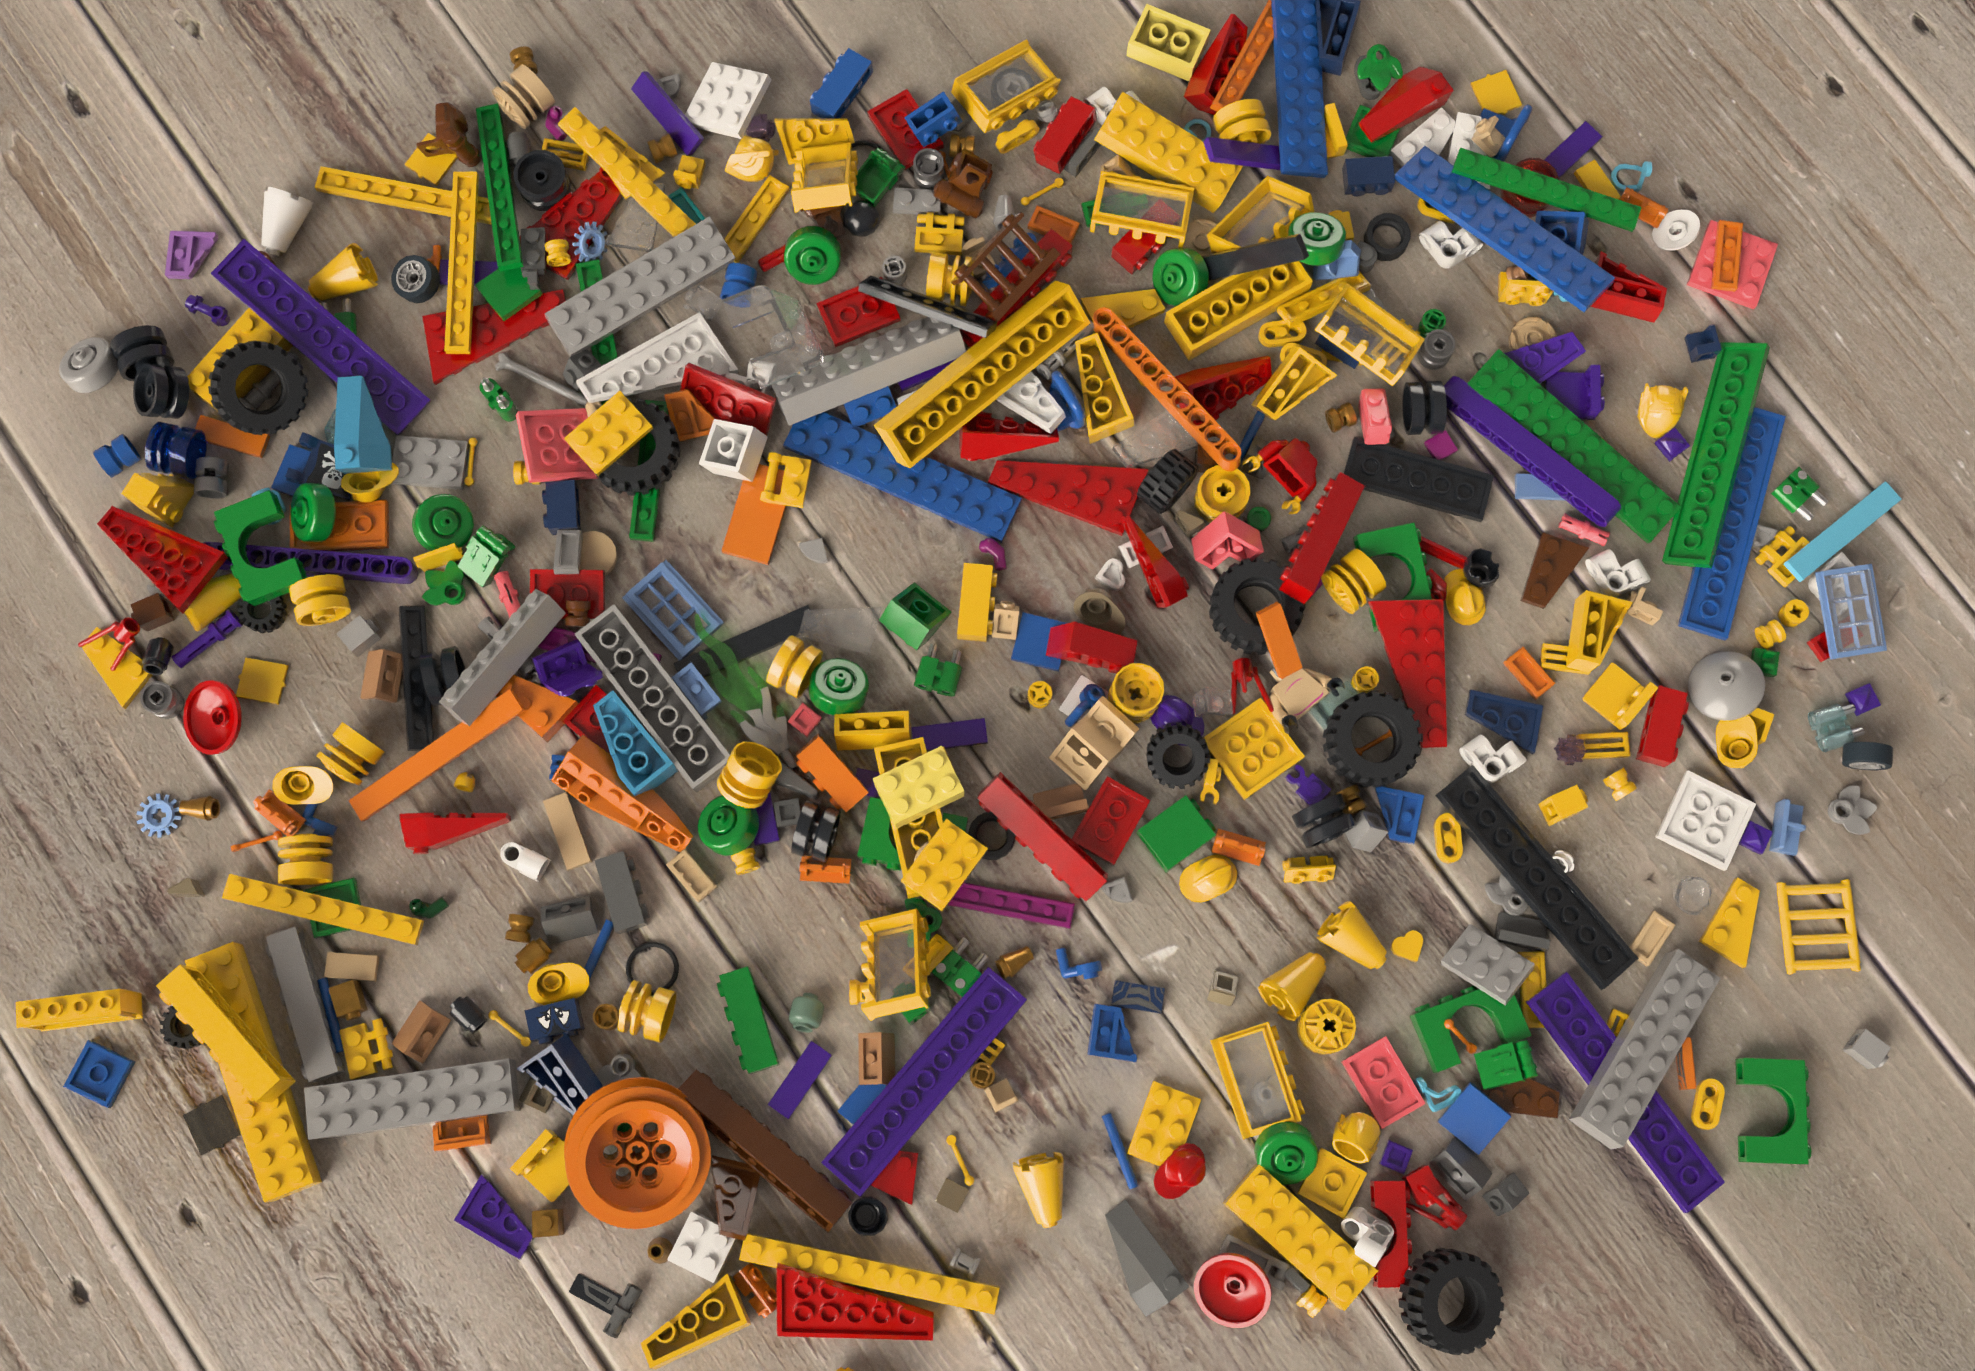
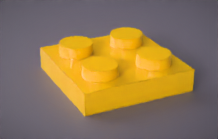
(1332, 1183)

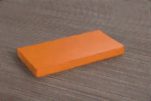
(755, 522)
(355, 528)

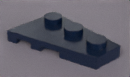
(1507, 717)

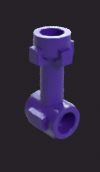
(217, 313)

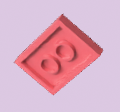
(1383, 1082)

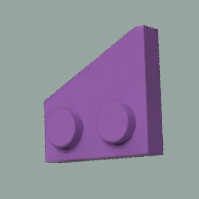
(187, 252)

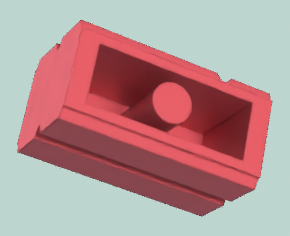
(1375, 416)

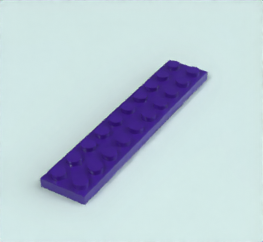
(318, 333)
(924, 1082)
(1658, 1134)

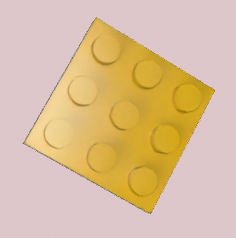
(1252, 748)

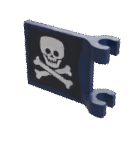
(319, 467)

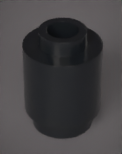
(157, 656)
(467, 1014)

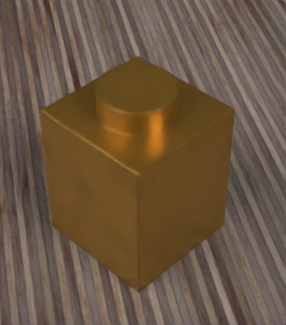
(348, 1000)
(547, 1223)

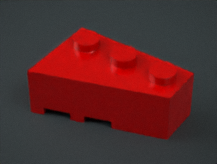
(1630, 293)
(1091, 646)

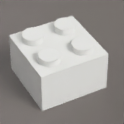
(733, 450)
(702, 1248)

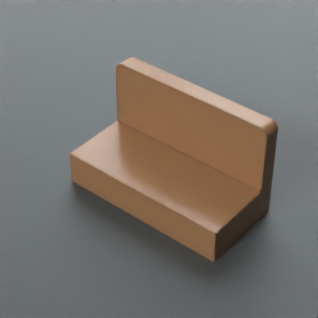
(382, 676)
(1061, 801)
(421, 1032)
(876, 1058)

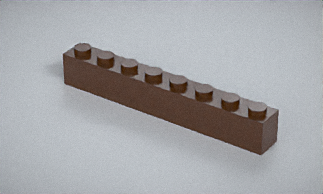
(765, 1152)

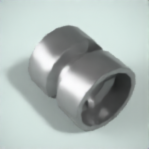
(928, 168)
(1436, 349)
(211, 477)
(162, 700)

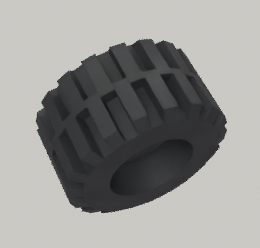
(1167, 481)
(1178, 775)

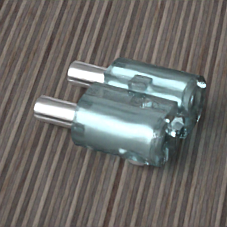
(1831, 726)

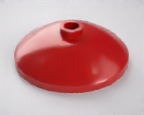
(212, 717)
(1231, 1303)

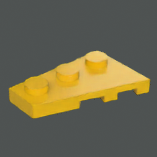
(640, 161)
(1130, 307)
(129, 675)

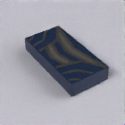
(1137, 997)

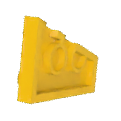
(811, 132)
(1733, 922)

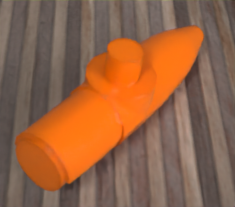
(436, 257)

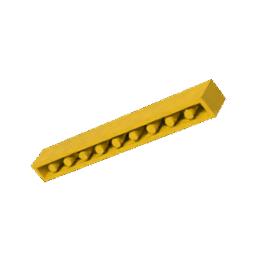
(871, 1273)

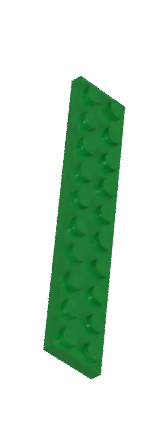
(1516, 393)
(1716, 454)

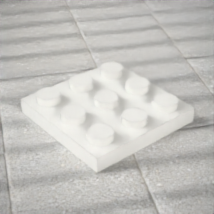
(727, 99)
(1705, 820)

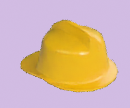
(368, 485)
(1463, 599)
(1736, 742)
(302, 785)
(1208, 878)
(558, 983)

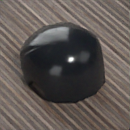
(861, 218)
(1480, 568)
(868, 1216)

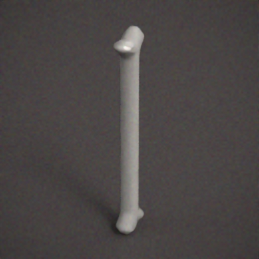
(506, 363)

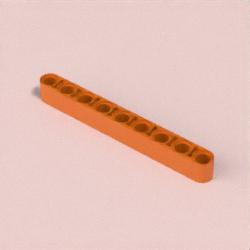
(1171, 398)

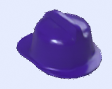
(1176, 710)

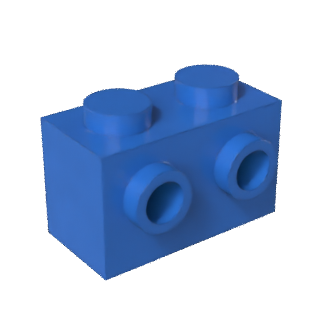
(933, 119)

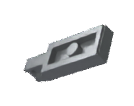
(533, 255)

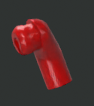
(1439, 586)

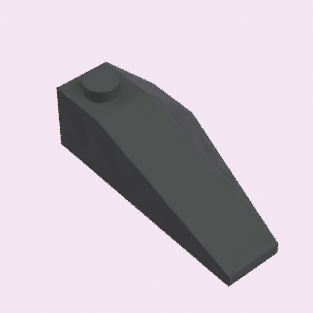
(1146, 1267)

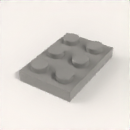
(430, 462)
(1487, 964)

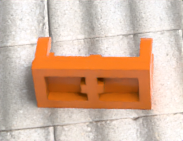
(461, 1133)

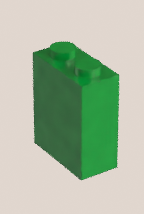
(1176, 833)

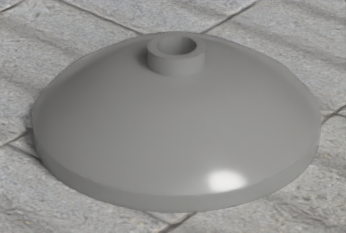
(1729, 698)

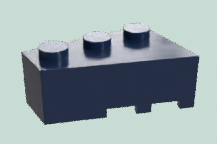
(1335, 30)
(563, 1073)

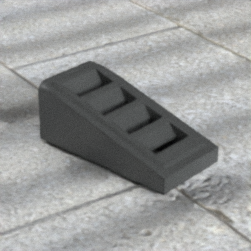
(792, 781)

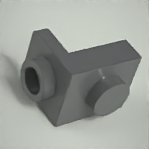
(579, 366)
(1257, 445)
(1506, 1195)

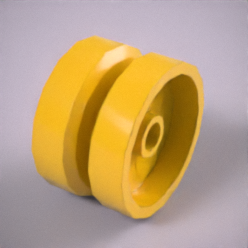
(1243, 122)
(1218, 481)
(319, 600)
(794, 666)

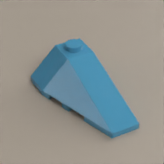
(359, 434)
(634, 752)

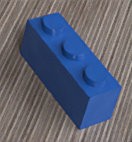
(841, 85)

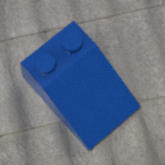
(1567, 226)

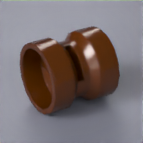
(577, 612)

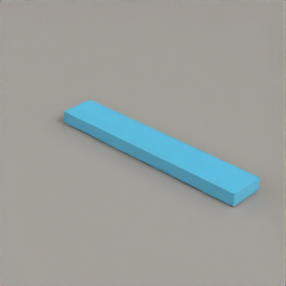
(1842, 531)

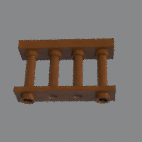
(1027, 274)

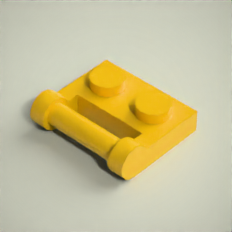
(794, 480)

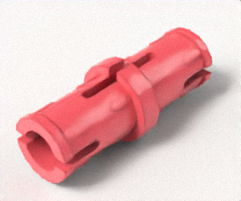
(1584, 529)
(503, 582)

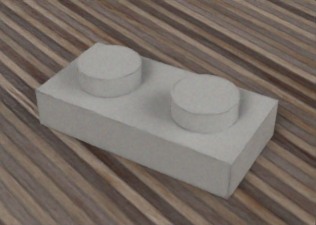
(915, 201)

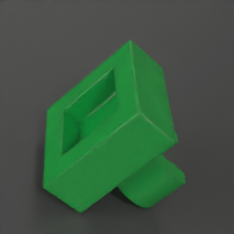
(1766, 660)

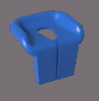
(1508, 128)
(1063, 393)

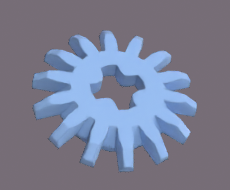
(598, 239)
(152, 808)

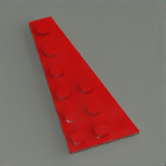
(589, 203)
(488, 335)
(1081, 491)
(169, 559)
(1417, 656)
(830, 1309)

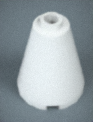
(282, 219)

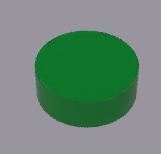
(1259, 518)

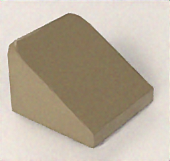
(1188, 523)
(187, 888)
(1223, 988)
(536, 1097)
(951, 1195)

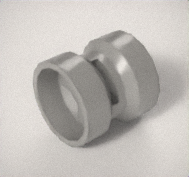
(895, 275)

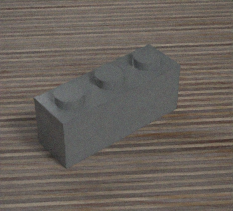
(622, 892)

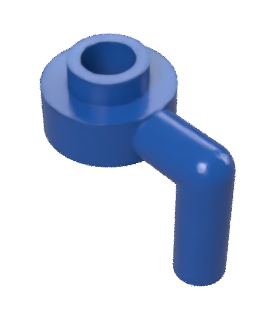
(1088, 698)
(321, 827)
(1088, 970)

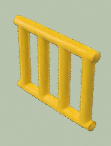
(1790, 940)

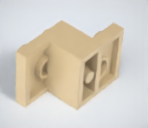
(1094, 743)

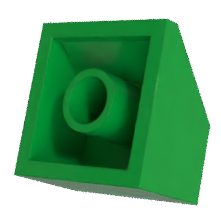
(914, 616)

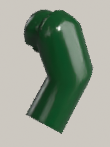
(427, 910)

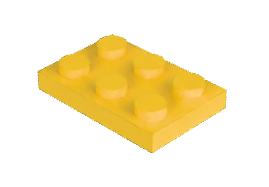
(608, 433)
(944, 865)
(1163, 1123)

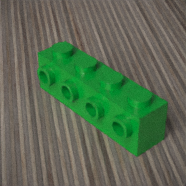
(748, 1020)

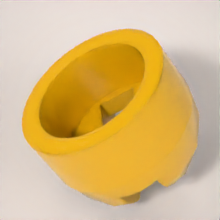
(465, 783)

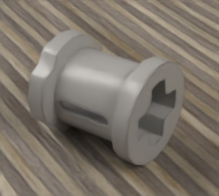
(964, 1264)

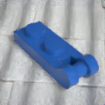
(1004, 266)

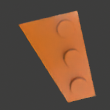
(542, 707)
(830, 773)

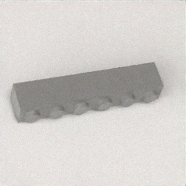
(502, 657)
(304, 1004)

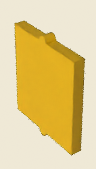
(1496, 93)
(432, 167)
(438, 557)
(262, 681)

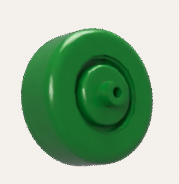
(1322, 236)
(812, 255)
(1179, 275)
(313, 512)
(442, 521)
(838, 686)
(727, 827)
(1287, 1152)

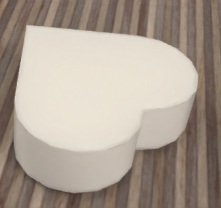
(1111, 575)

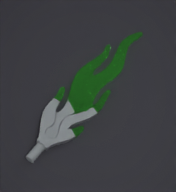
(745, 696)

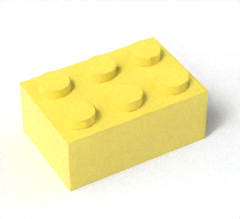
(1168, 42)
(918, 787)

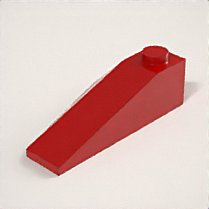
(1406, 101)
(991, 437)

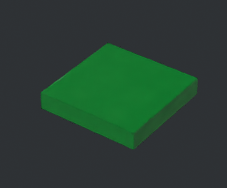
(1359, 142)
(507, 292)
(342, 890)

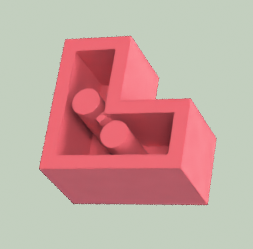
(1226, 538)

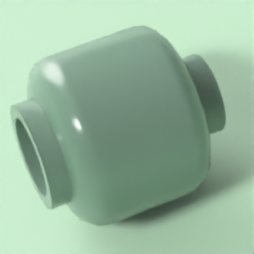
(806, 1013)

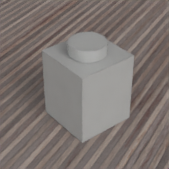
(359, 635)
(1867, 1049)

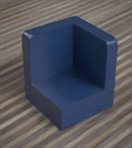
(1703, 344)

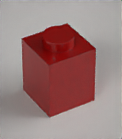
(1419, 1177)

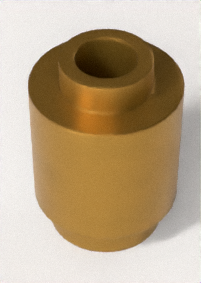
(533, 955)

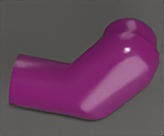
(553, 117)
(990, 546)

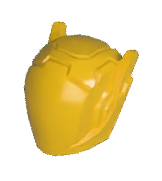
(751, 159)
(1660, 409)
(1356, 1137)

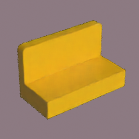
(1335, 138)

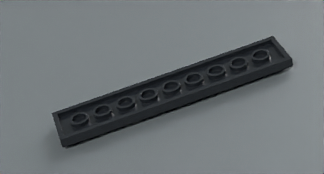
(1537, 877)

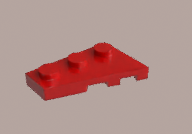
(899, 1176)

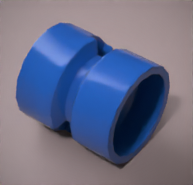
(738, 278)
(117, 455)

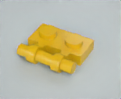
(939, 239)
(1768, 552)
(359, 1052)

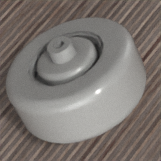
(88, 365)

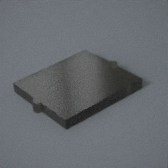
(211, 1125)

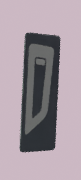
(594, 1294)

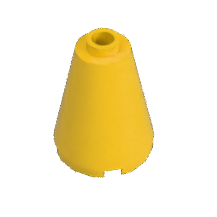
(344, 275)
(213, 600)
(1352, 937)
(1293, 985)
(1042, 1185)

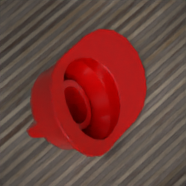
(1180, 1171)

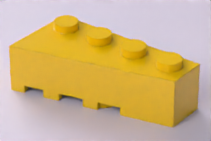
(1102, 395)

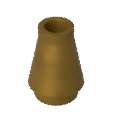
(202, 808)
(1013, 962)
(665, 1246)

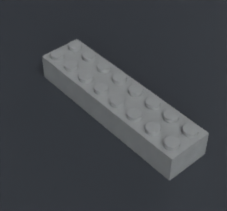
(640, 287)
(868, 368)
(654, 697)
(1644, 1049)
(411, 1099)

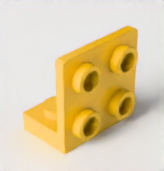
(1522, 291)
(1618, 696)
(544, 1165)

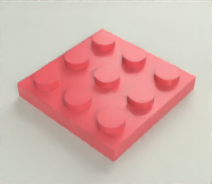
(1753, 269)
(544, 446)

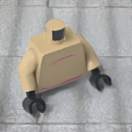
(1299, 693)

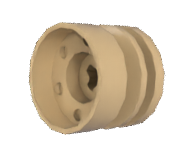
(525, 95)

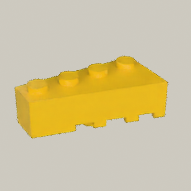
(704, 1321)

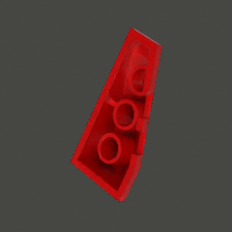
(1216, 65)
(1225, 384)
(1161, 576)
(431, 832)

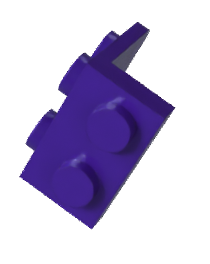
(1579, 391)
(566, 669)

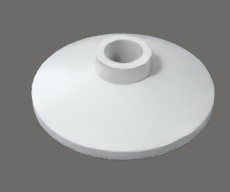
(1677, 230)

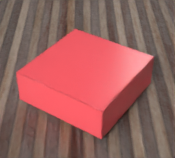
(804, 720)

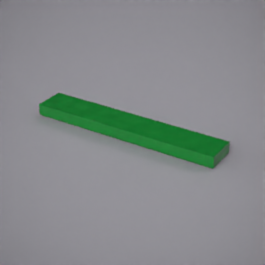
(646, 506)

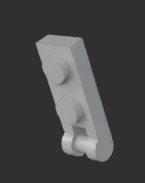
(1264, 1260)

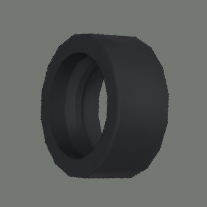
(1396, 222)
(992, 854)

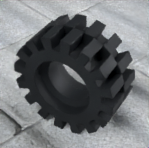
(263, 624)
(172, 1034)

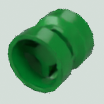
(1427, 325)

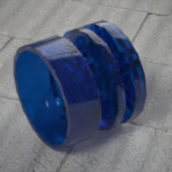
(174, 449)

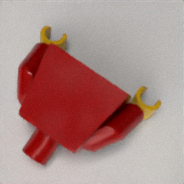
(1291, 466)

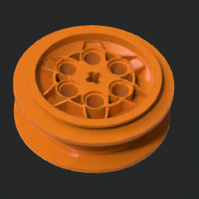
(636, 1198)

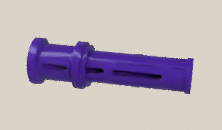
(216, 631)

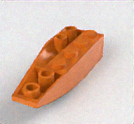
(593, 780)

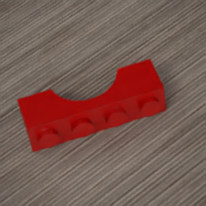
(1391, 1200)

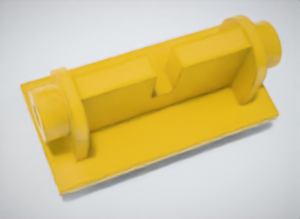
(1320, 869)

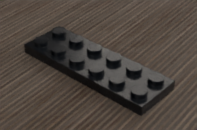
(1419, 479)

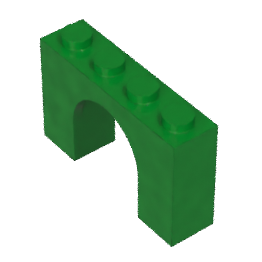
(236, 526)
(1403, 544)
(875, 839)
(1436, 1038)
(1789, 1080)

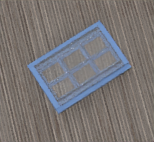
(669, 609)
(1851, 611)

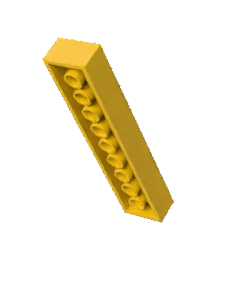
(982, 374)
(269, 1130)

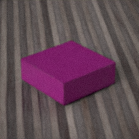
(1441, 446)

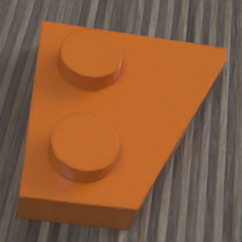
(688, 415)

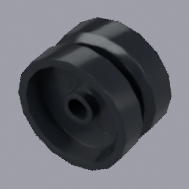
(541, 179)
(139, 347)
(161, 391)
(1424, 407)
(440, 672)
(1323, 818)
(819, 832)

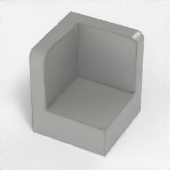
(1368, 832)

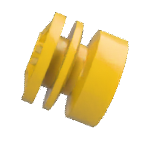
(940, 278)
(1353, 581)
(1144, 682)
(350, 754)
(749, 774)
(305, 860)
(642, 1009)
(1311, 1025)

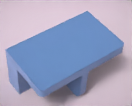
(1345, 266)
(696, 690)
(1786, 828)

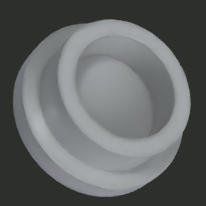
(1047, 112)

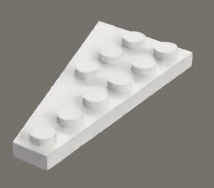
(659, 362)

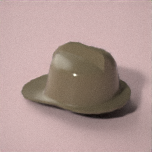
(1099, 611)

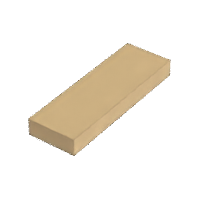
(567, 831)

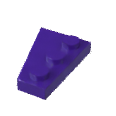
(1548, 356)
(494, 1220)

